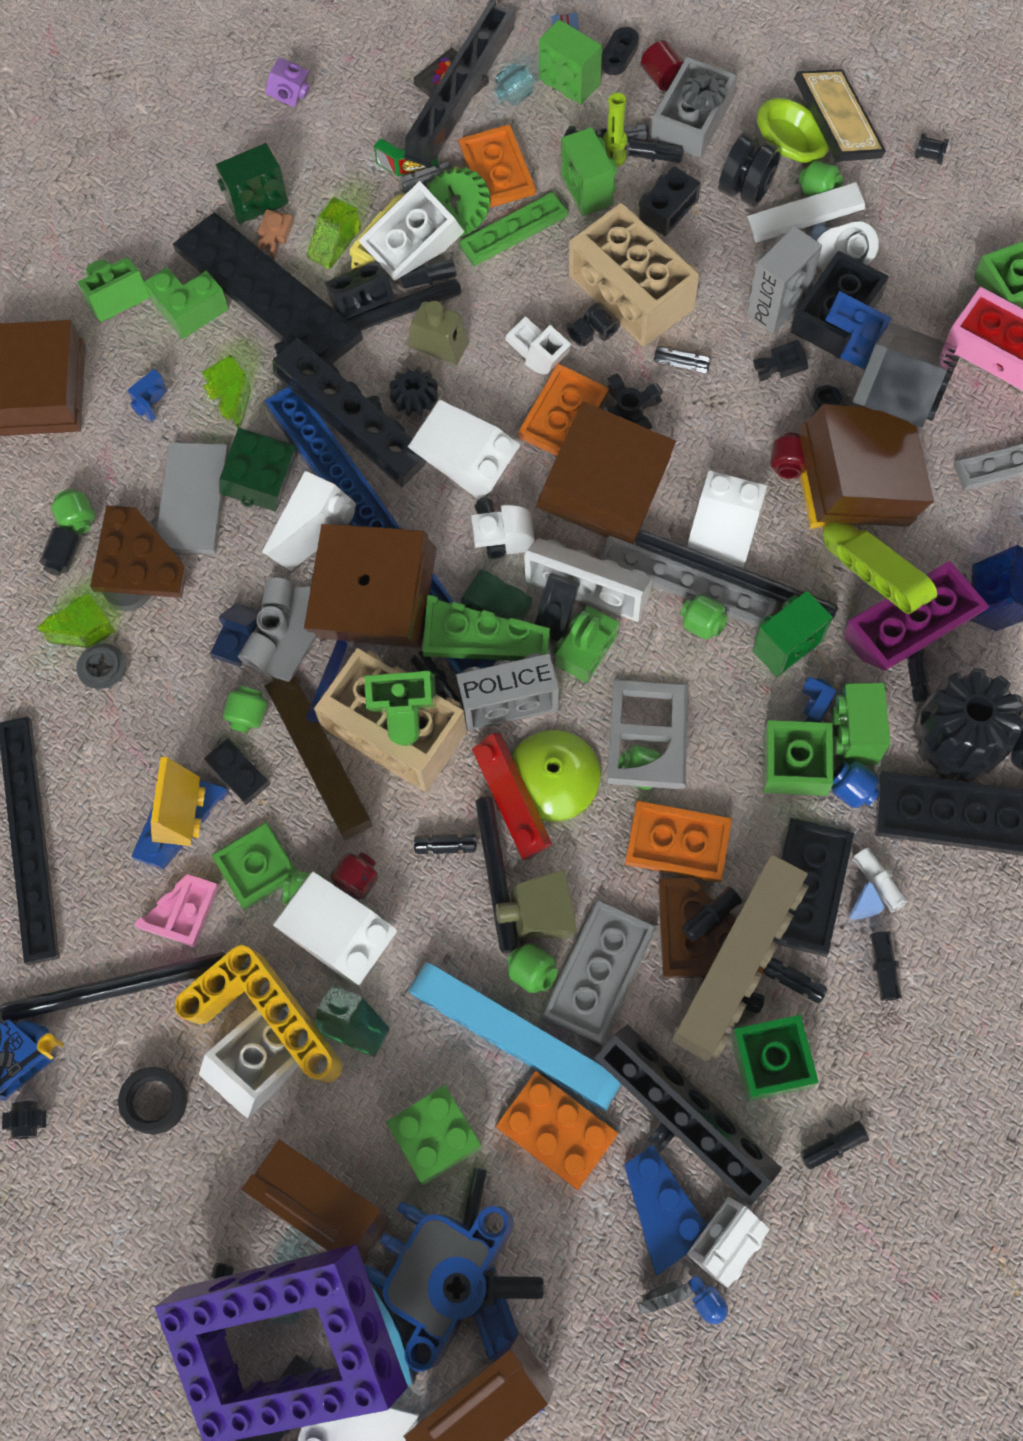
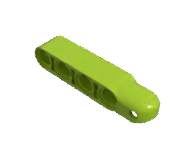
(879, 566)

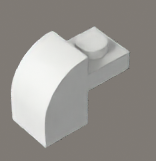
(539, 348)
(509, 527)

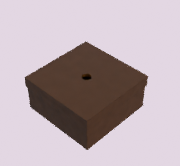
(41, 378)
(864, 467)
(606, 473)
(370, 585)
(315, 1201)
(489, 1400)

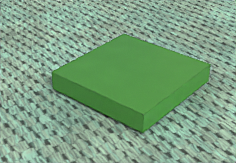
(254, 865)

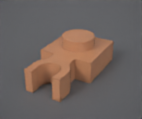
(273, 230)

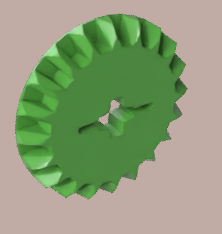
(471, 192)

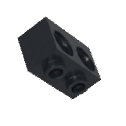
(669, 200)
(360, 290)

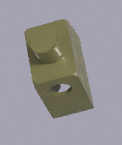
(438, 332)
(540, 908)

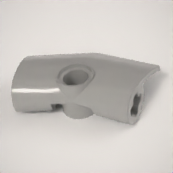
(281, 648)

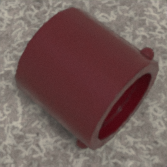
(661, 64)

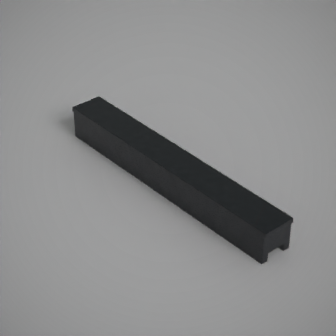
(459, 84)

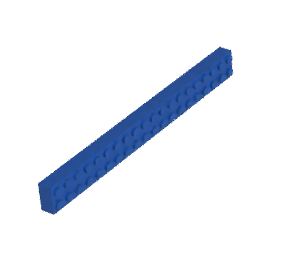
(331, 462)

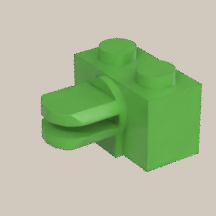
(112, 287)
(586, 643)
(401, 698)

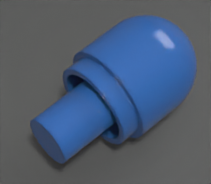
(708, 1302)

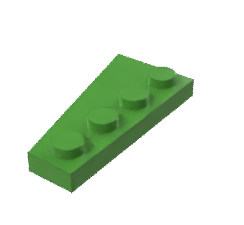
(473, 634)

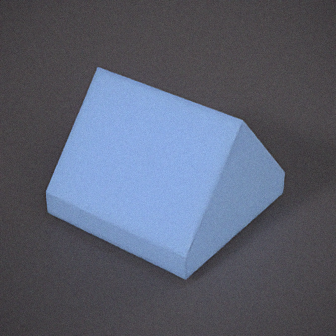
(867, 903)

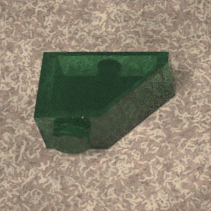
(350, 1021)

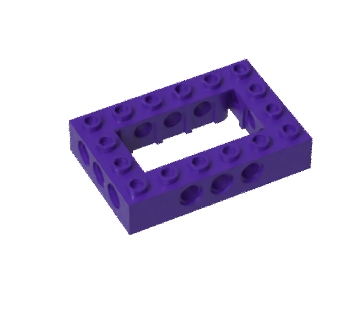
(339, 1288)

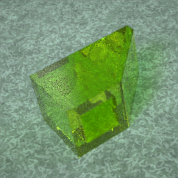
(333, 232)
(230, 387)
(77, 625)

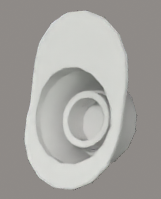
(854, 239)

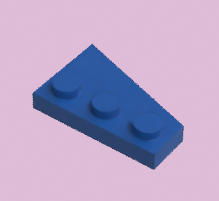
(161, 854)
(664, 1210)

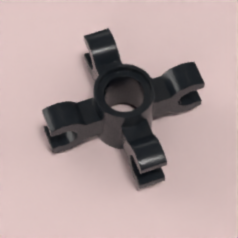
(632, 397)

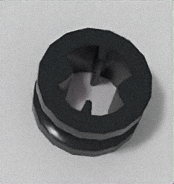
(662, 1137)

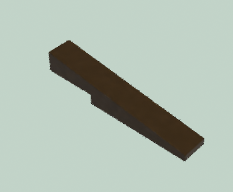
(319, 758)

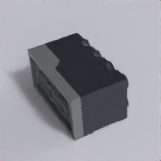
(907, 375)

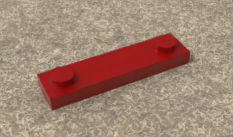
(511, 796)

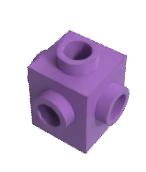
(287, 82)

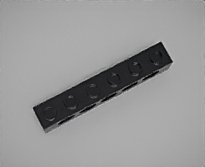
(332, 407)
(688, 1114)

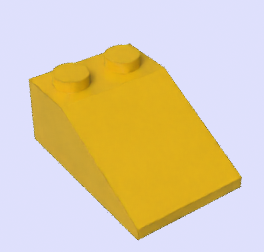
(175, 804)

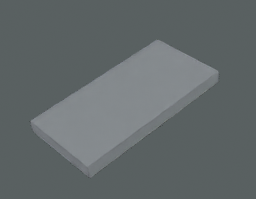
(191, 497)
(598, 972)

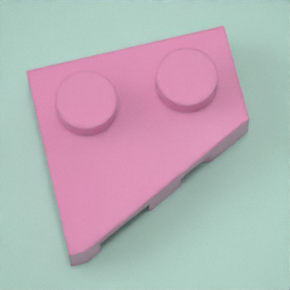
(182, 911)

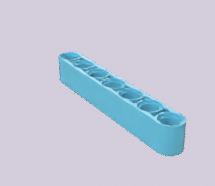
(515, 1036)

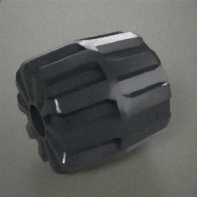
(969, 724)

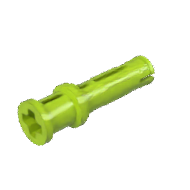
(615, 137)

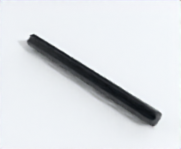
(398, 307)
(723, 569)
(108, 988)

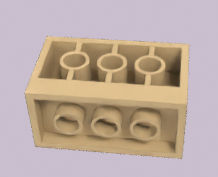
(633, 274)
(345, 717)

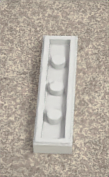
(806, 212)

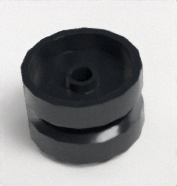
(749, 169)

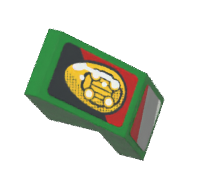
(393, 159)

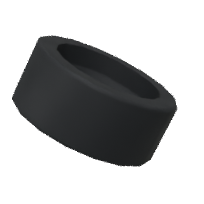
(127, 1093)

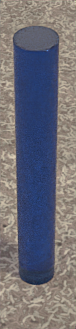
(328, 676)

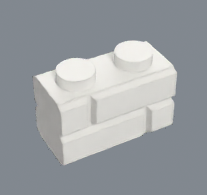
(728, 1242)

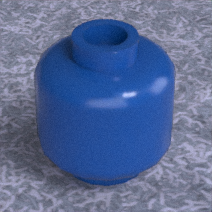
(855, 784)

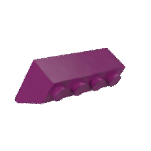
(889, 635)

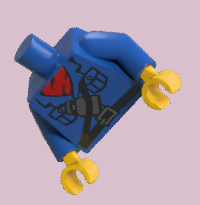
(23, 1053)

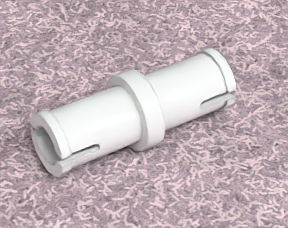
(881, 879)

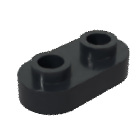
(617, 55)

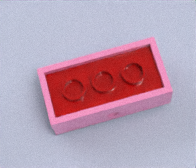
(991, 336)

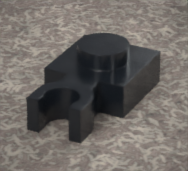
(785, 360)

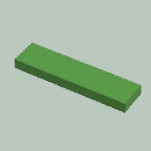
(513, 228)

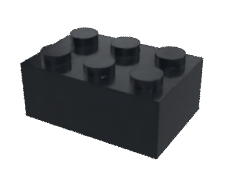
(841, 275)

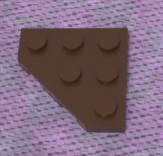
(135, 558)
(681, 957)

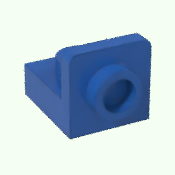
(145, 392)
(821, 698)

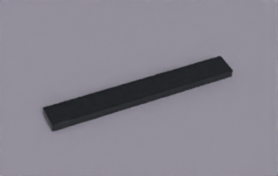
(28, 842)

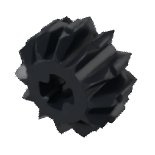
(413, 391)

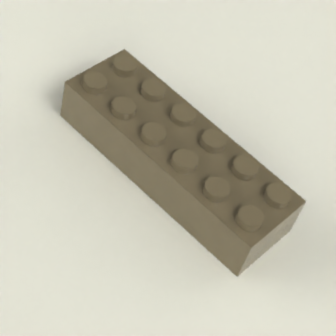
(736, 965)

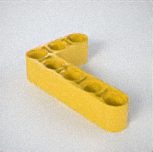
(269, 1006)

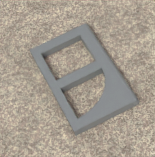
(670, 768)

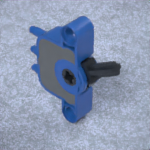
(430, 1263)

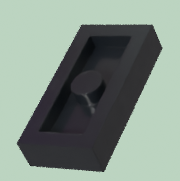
(557, 605)
(236, 771)

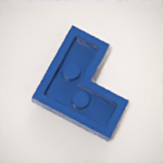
(862, 322)

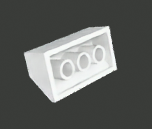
(601, 582)

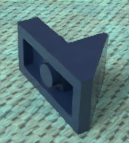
(237, 625)

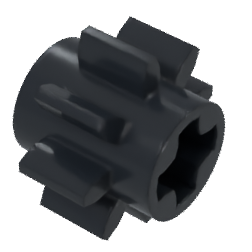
(24, 1120)

